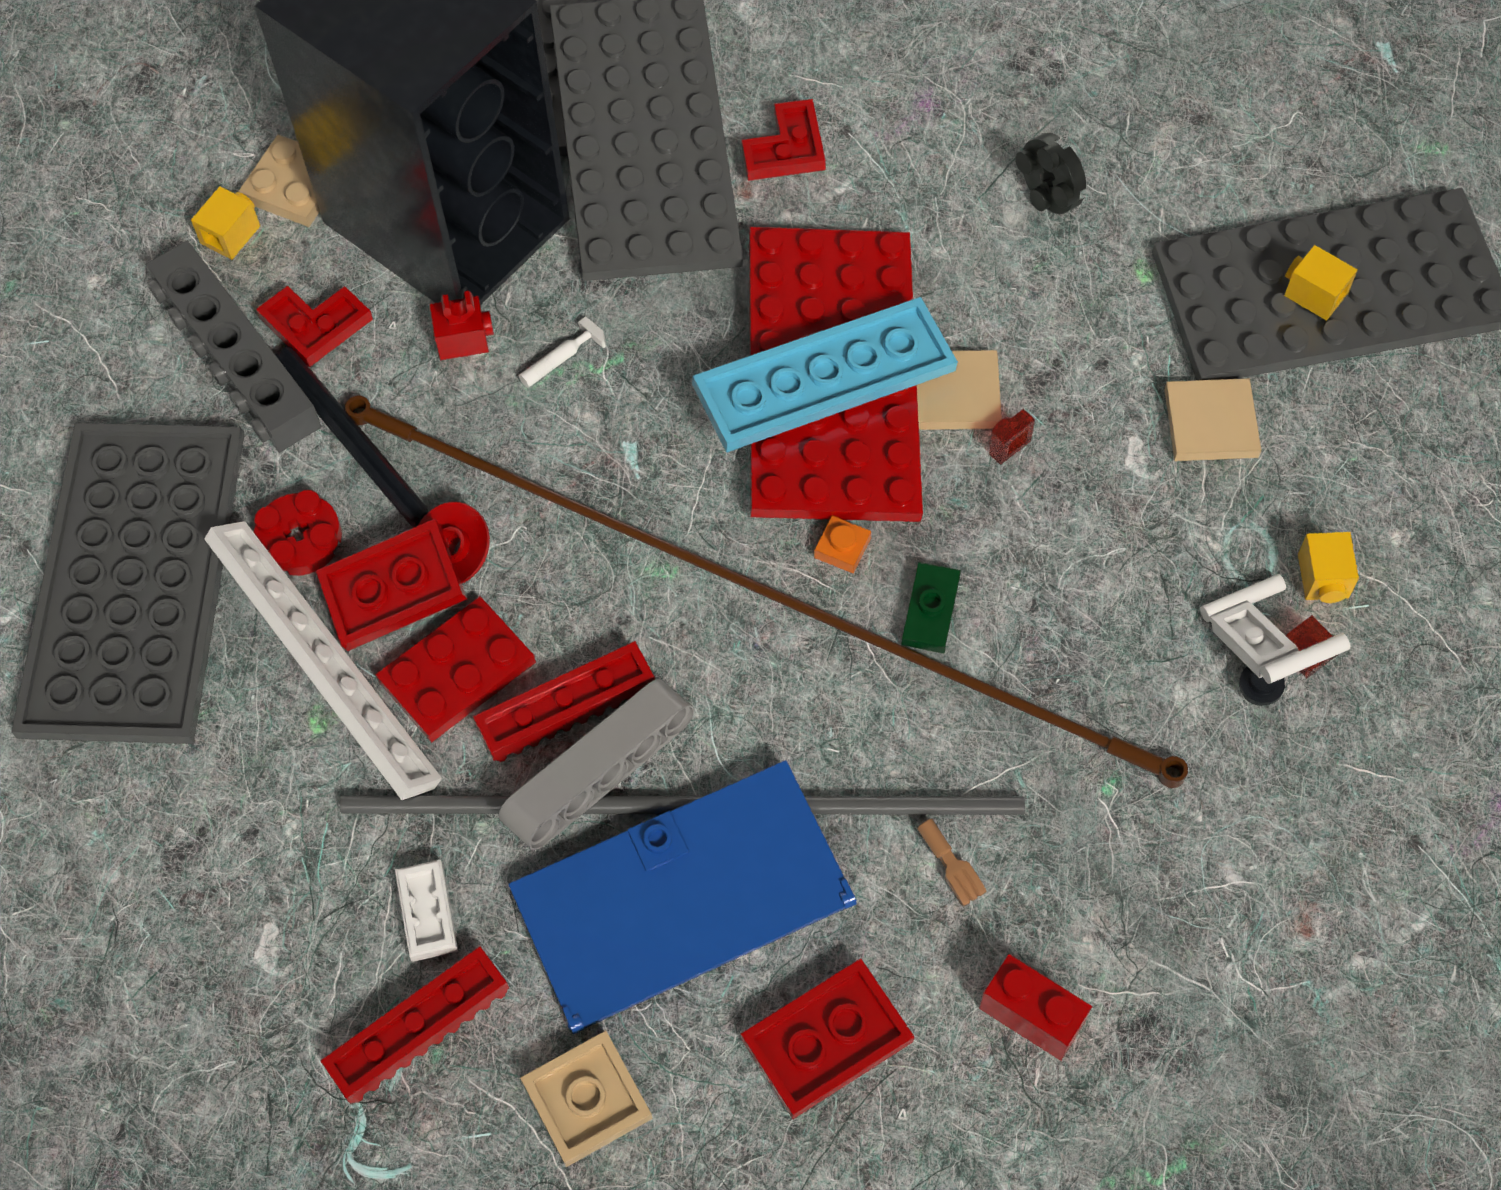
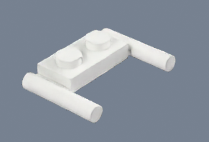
(1258, 639)

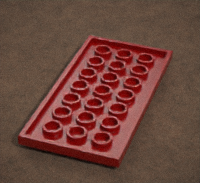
(859, 459)

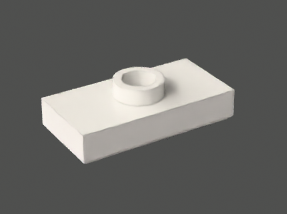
(426, 910)

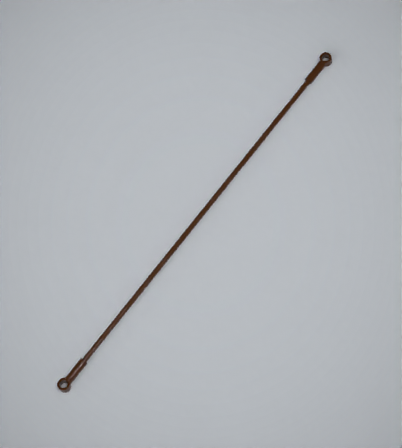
(1114, 746)

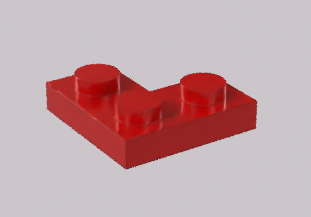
(792, 151)
(316, 330)

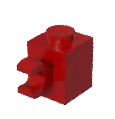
(460, 326)

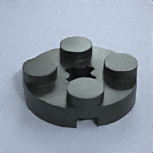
(1051, 174)

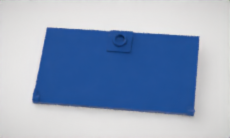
(680, 895)

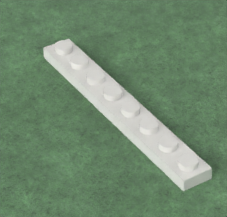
(323, 660)

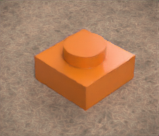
(842, 544)

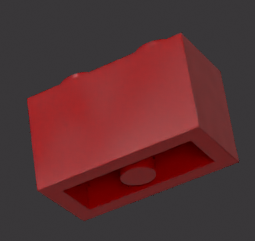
(1035, 1007)

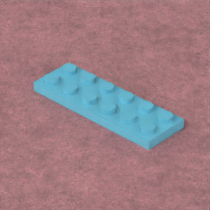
(823, 374)

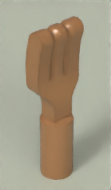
(958, 873)

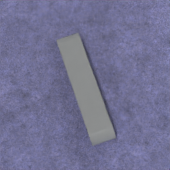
(596, 764)

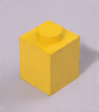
(226, 222)
(1319, 281)
(1328, 566)

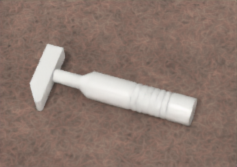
(562, 353)

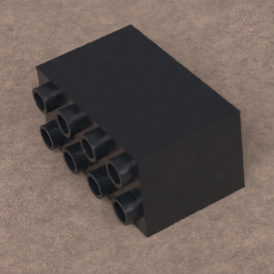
(425, 132)

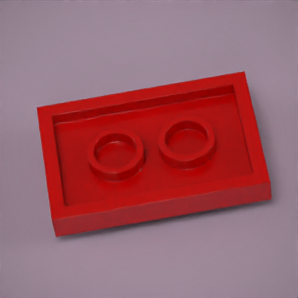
(391, 585)
(455, 669)
(827, 1038)

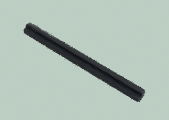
(354, 439)

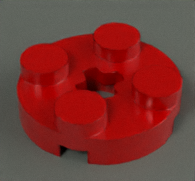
(302, 511)

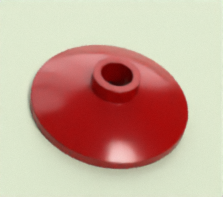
(462, 525)

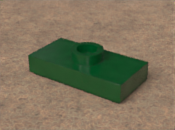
(931, 607)

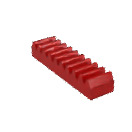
(563, 701)
(415, 1025)

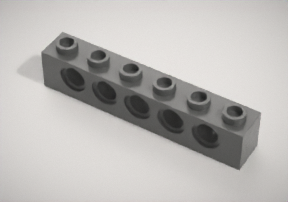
(195, 297)

